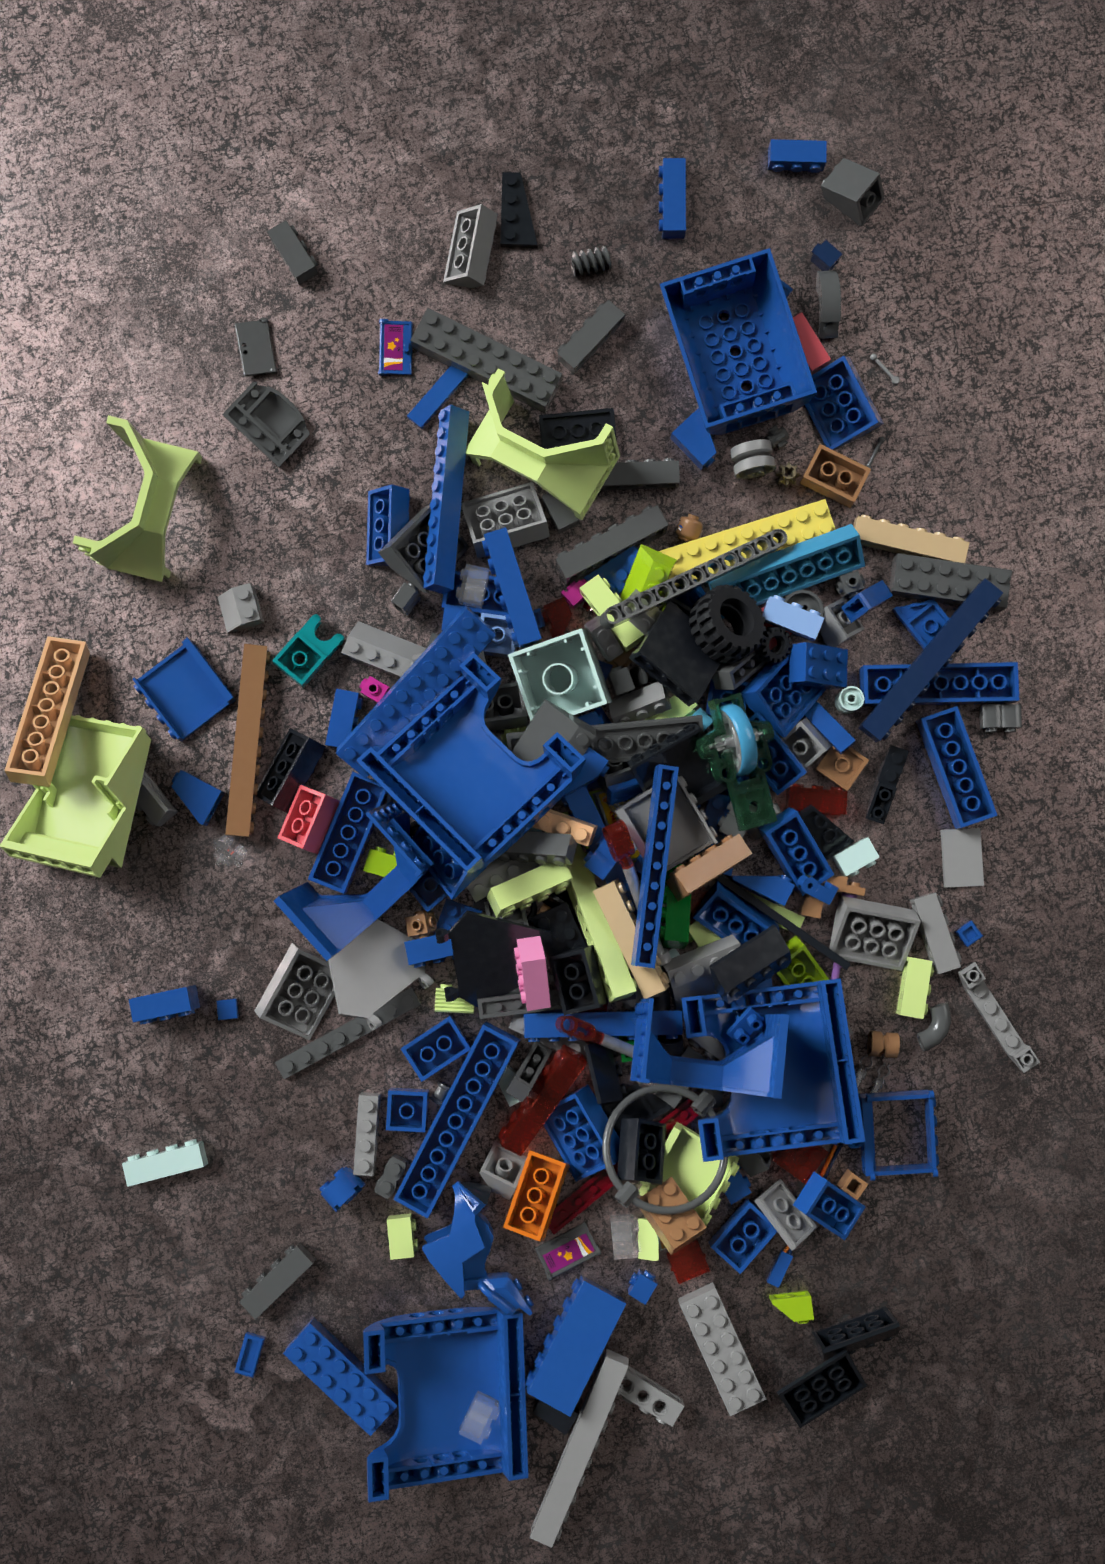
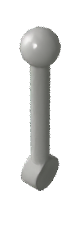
(895, 379)

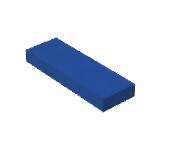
(829, 728)

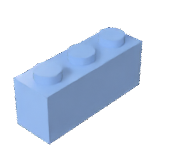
(792, 617)

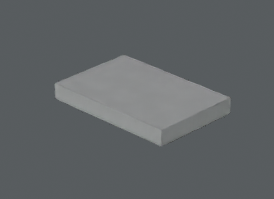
(962, 857)
(786, 1219)

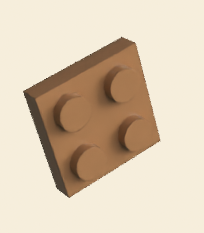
(842, 768)

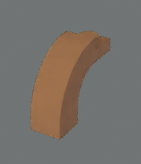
(813, 907)

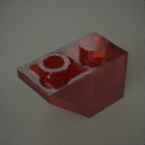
(558, 616)

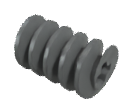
(590, 260)

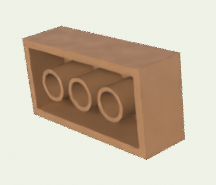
(707, 866)

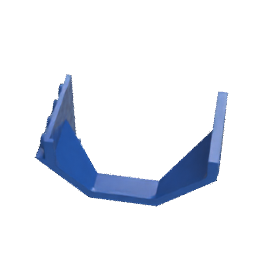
(337, 920)
(748, 1070)

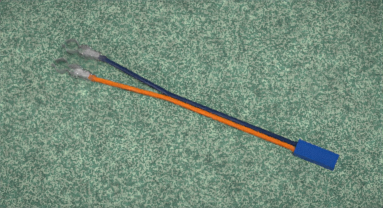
(784, 1258)

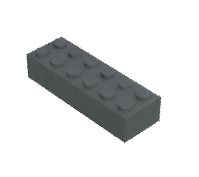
(606, 546)
(944, 580)

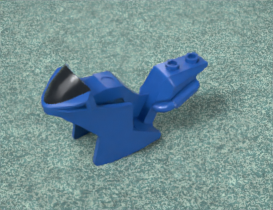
(462, 1251)

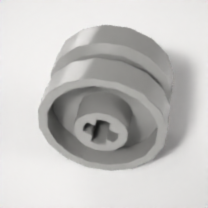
(753, 459)

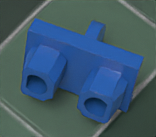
(745, 1025)

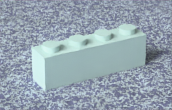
(164, 1163)

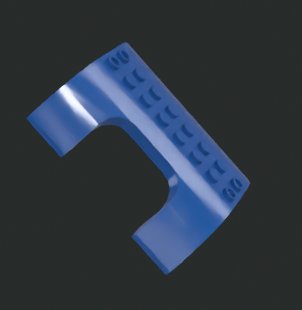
(464, 779)
(819, 1073)
(439, 1368)

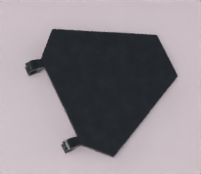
(486, 955)

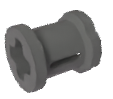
(440, 1092)

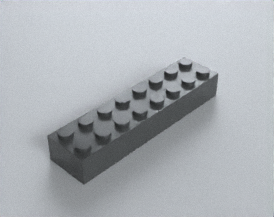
(482, 356)

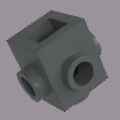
(845, 588)

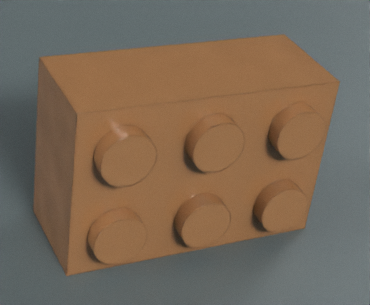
(835, 476)
(676, 1229)

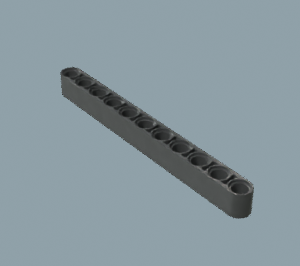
(688, 584)

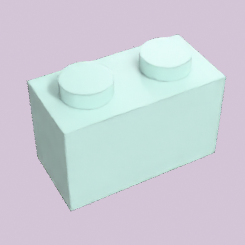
(855, 857)

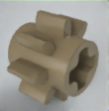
(787, 469)

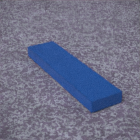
(437, 396)

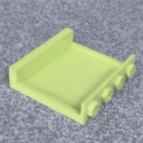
(693, 1176)

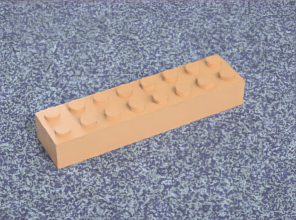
(47, 712)

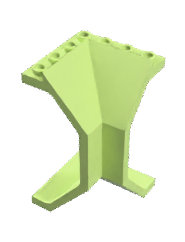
(567, 472)
(140, 544)

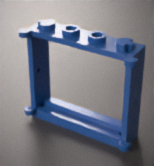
(868, 1148)

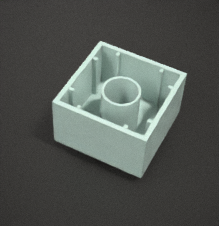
(562, 672)

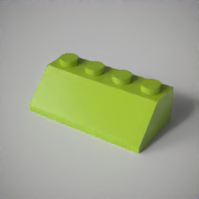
(648, 571)

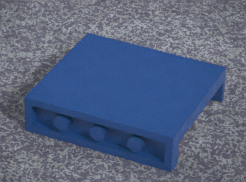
(184, 691)

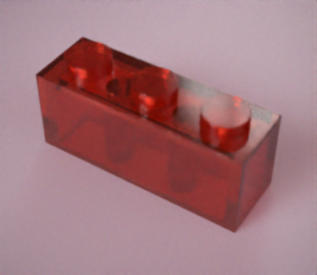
(826, 801)

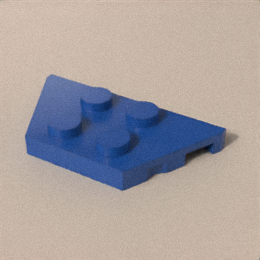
(922, 620)

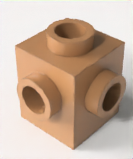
(421, 924)

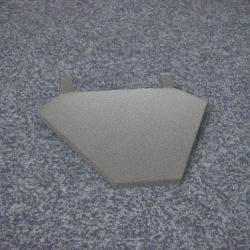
(373, 972)

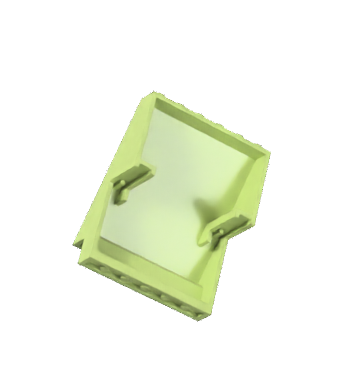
(91, 801)

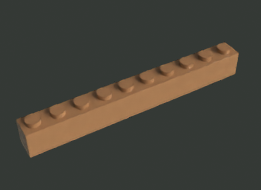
(246, 741)

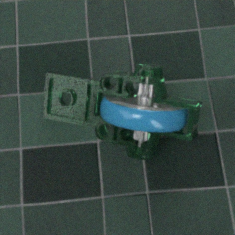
(740, 749)

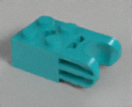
(313, 650)

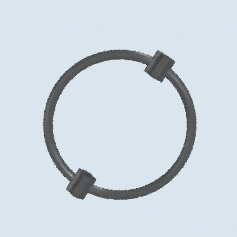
(628, 1192)

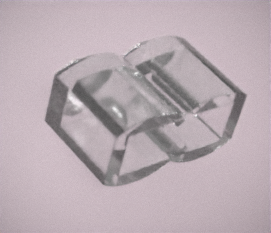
(473, 586)

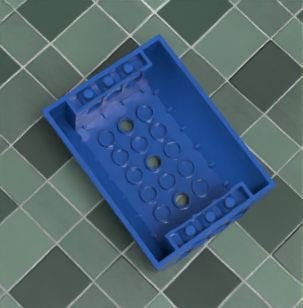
(757, 326)

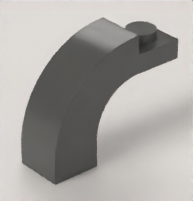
(829, 303)

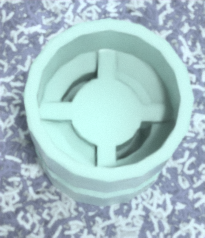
(849, 699)

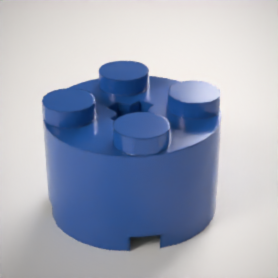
(342, 1188)

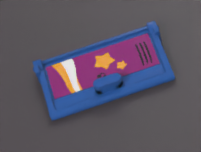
(394, 342)

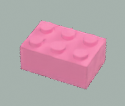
(532, 973)

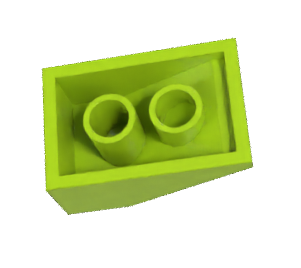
(803, 965)

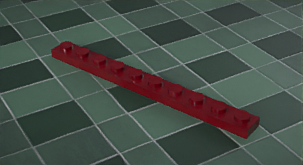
(600, 1181)

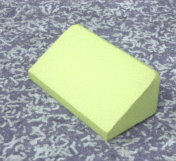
(648, 1241)

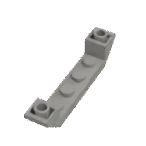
(995, 1018)

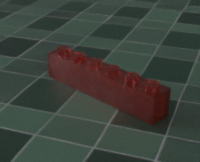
(542, 1100)

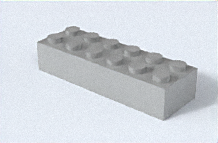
(721, 1349)

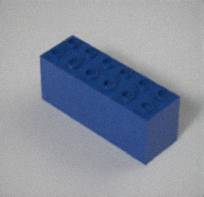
(574, 1345)

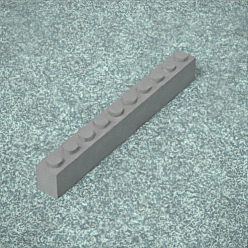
(579, 1448)

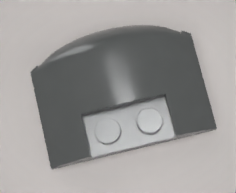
(268, 422)

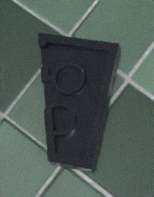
(825, 833)

